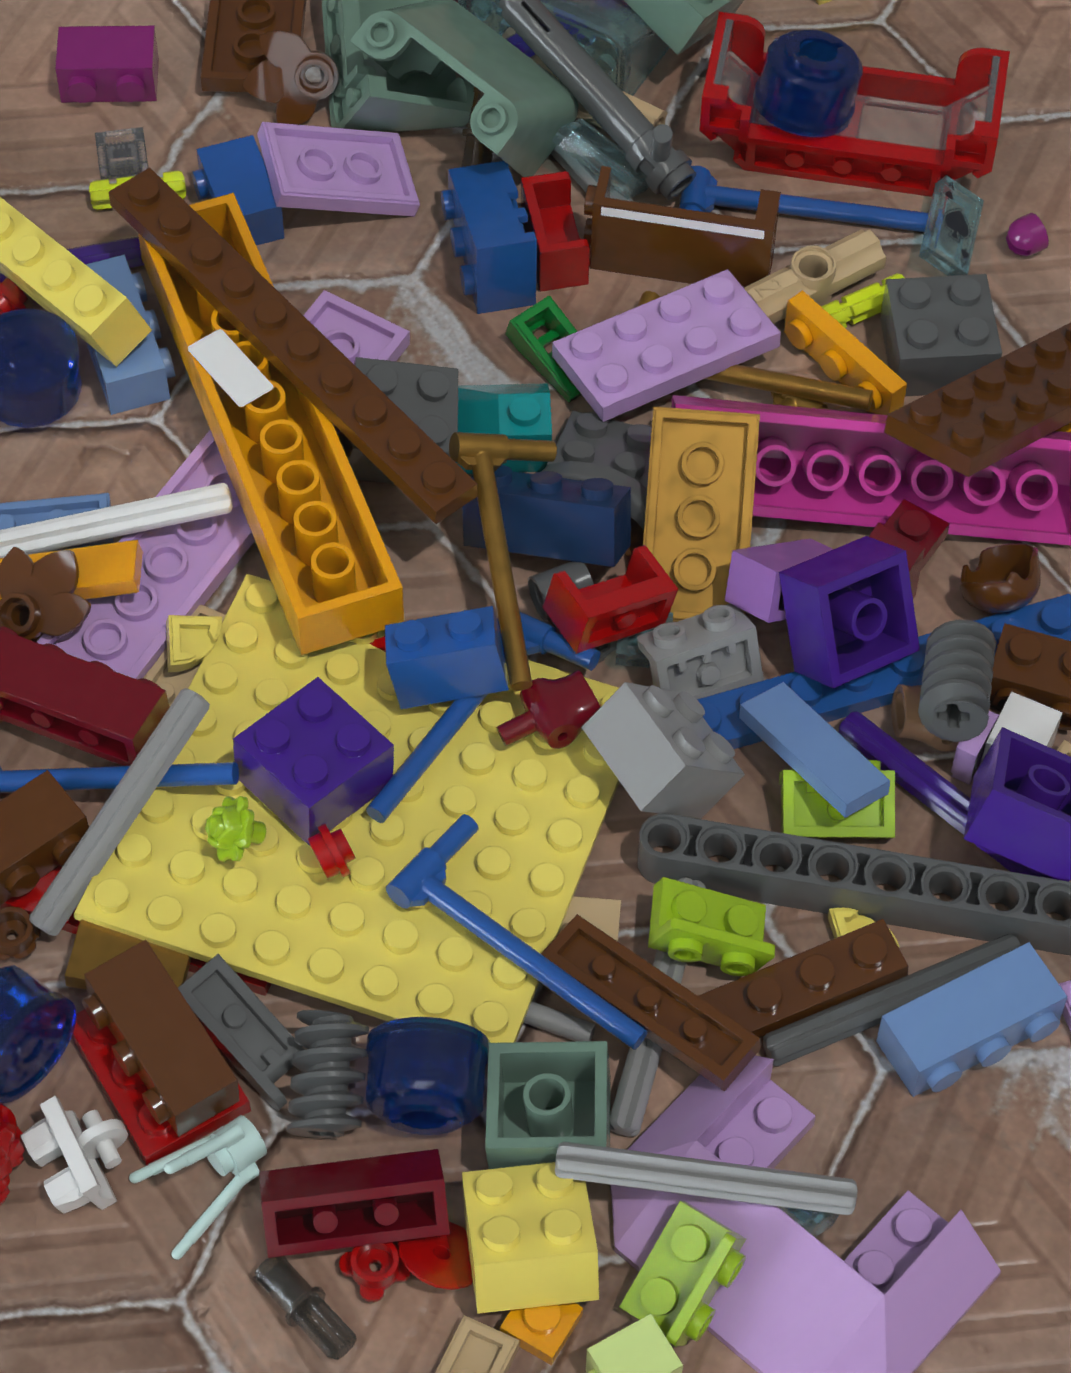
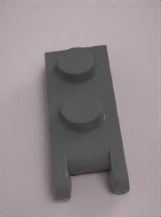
(242, 1027)

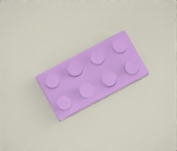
(665, 345)

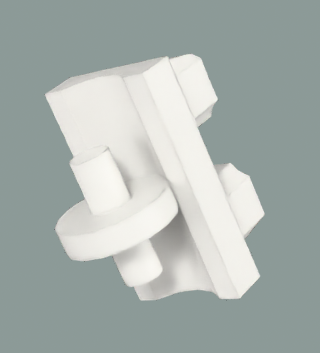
(63, 1135)

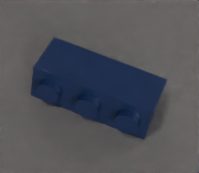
(558, 517)

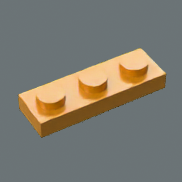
(842, 354)

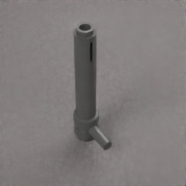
(646, 147)

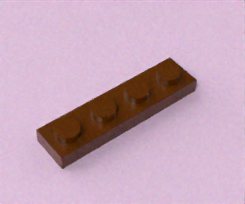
(812, 980)
(666, 1009)

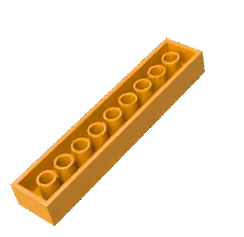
(285, 469)

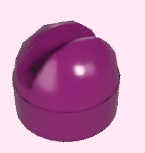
(1027, 235)

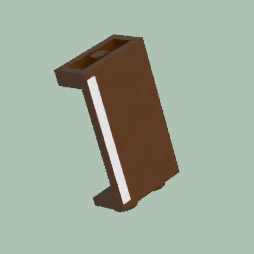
(678, 241)

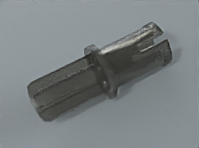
(305, 1307)

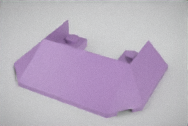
(794, 1297)

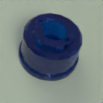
(808, 83)
(37, 368)
(32, 1031)
(426, 1074)

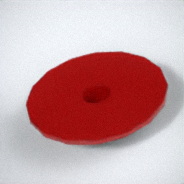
(439, 1259)

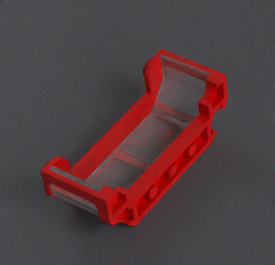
(903, 126)

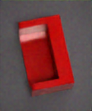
(560, 251)
(611, 607)

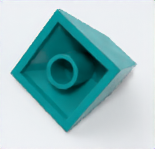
(507, 409)

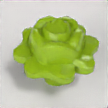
(233, 828)

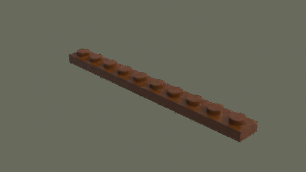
(294, 346)

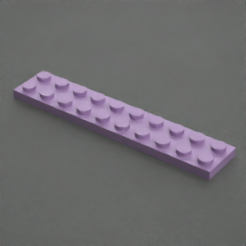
(192, 558)

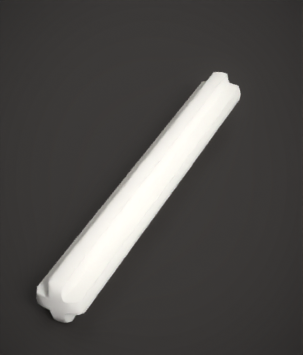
(118, 520)

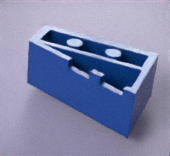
(491, 237)

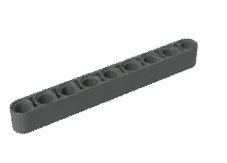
(859, 872)

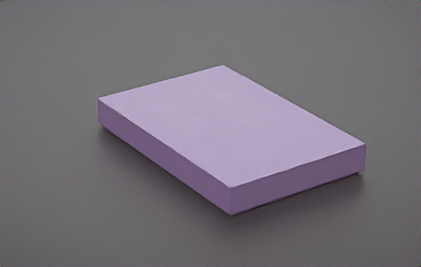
(337, 169)

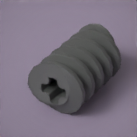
(957, 680)
(326, 1075)

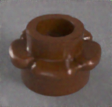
(17, 921)

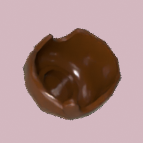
(1004, 578)

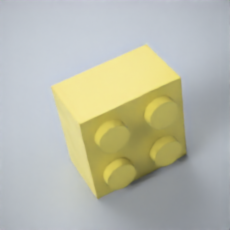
(529, 1238)

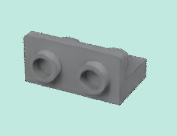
(704, 652)

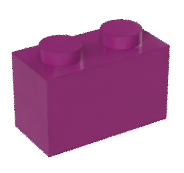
(107, 64)

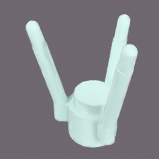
(229, 1150)

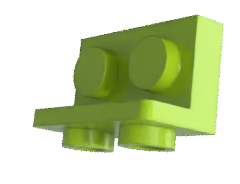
(811, 816)
(708, 927)
(685, 1273)

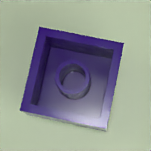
(849, 611)
(313, 759)
(1023, 805)

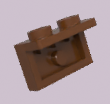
(1034, 668)

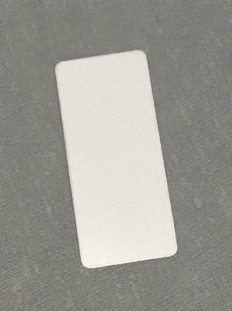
(230, 368)

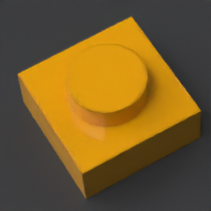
(543, 1328)

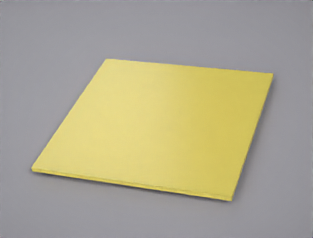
(345, 935)

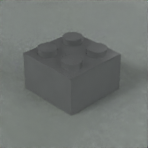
(938, 329)
(422, 392)

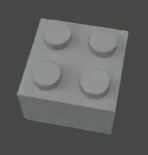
(663, 750)

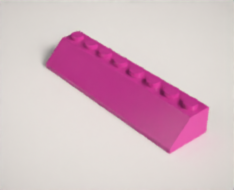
(853, 473)

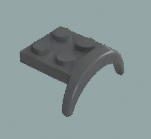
(608, 452)

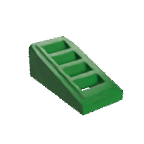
(521, 335)

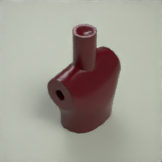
(554, 710)

